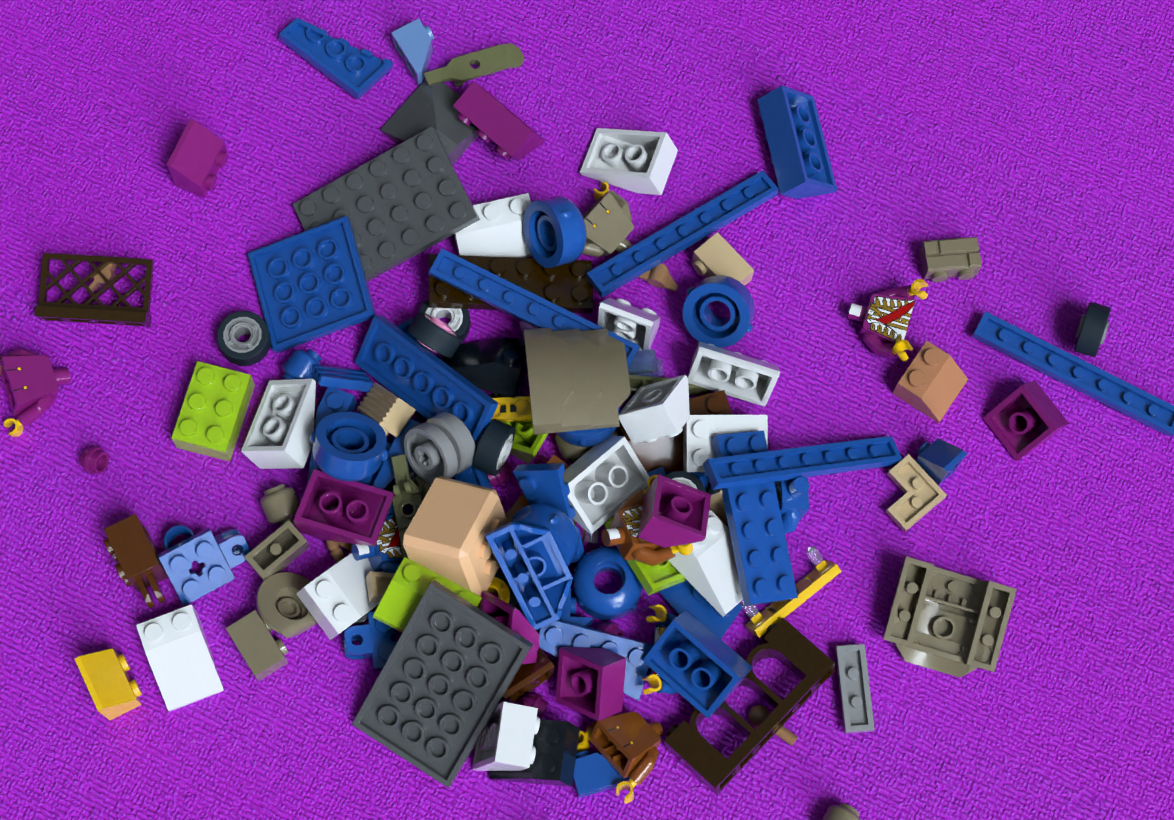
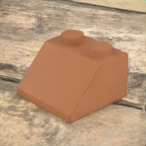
(931, 382)

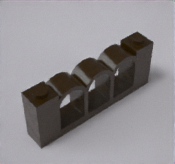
(802, 658)

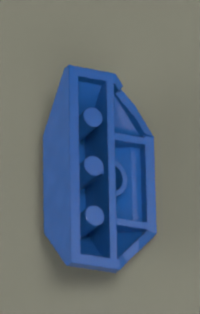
(532, 570)

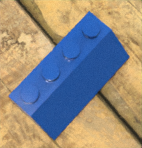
(796, 143)

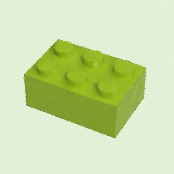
(213, 411)

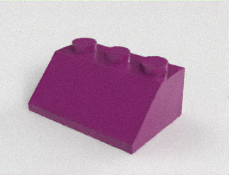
(496, 123)

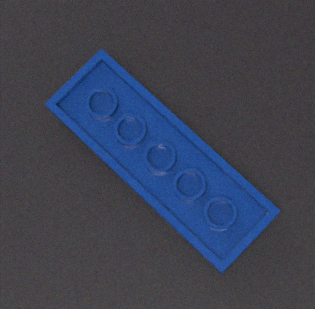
(422, 377)
(756, 528)

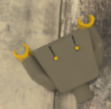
(607, 223)

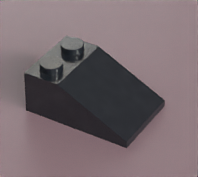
(492, 364)
(554, 758)

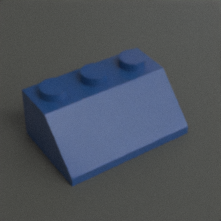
(697, 663)

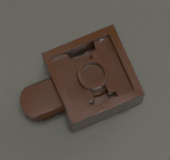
(137, 557)

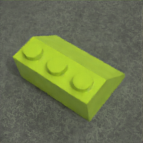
(407, 591)

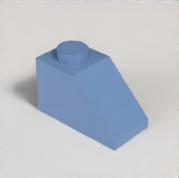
(414, 47)

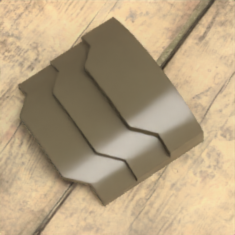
(575, 379)
(947, 619)

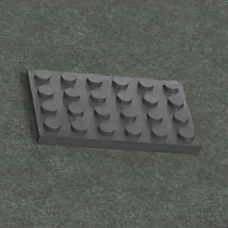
(395, 203)
(442, 683)

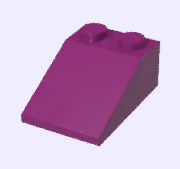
(342, 510)

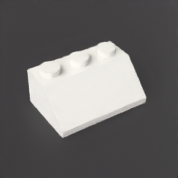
(498, 230)
(733, 372)
(603, 481)

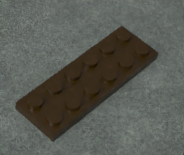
(561, 285)

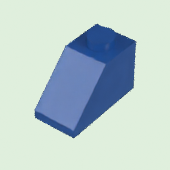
(939, 459)
(594, 774)

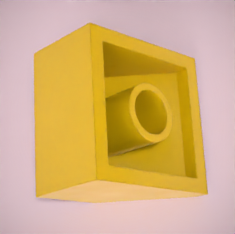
(109, 682)

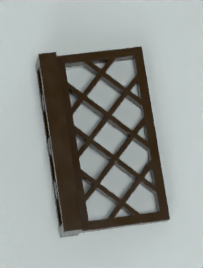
(99, 313)

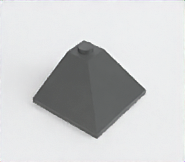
(428, 108)

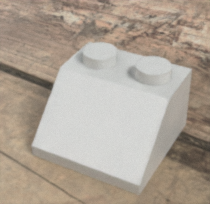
(657, 410)

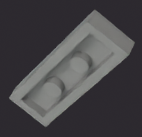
(854, 688)

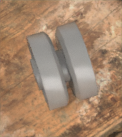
(439, 447)

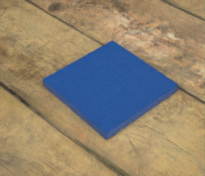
(311, 284)

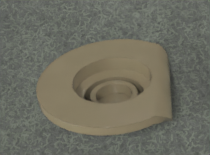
(282, 607)

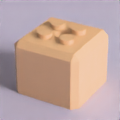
(451, 532)

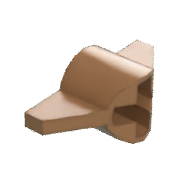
(660, 278)
(98, 281)

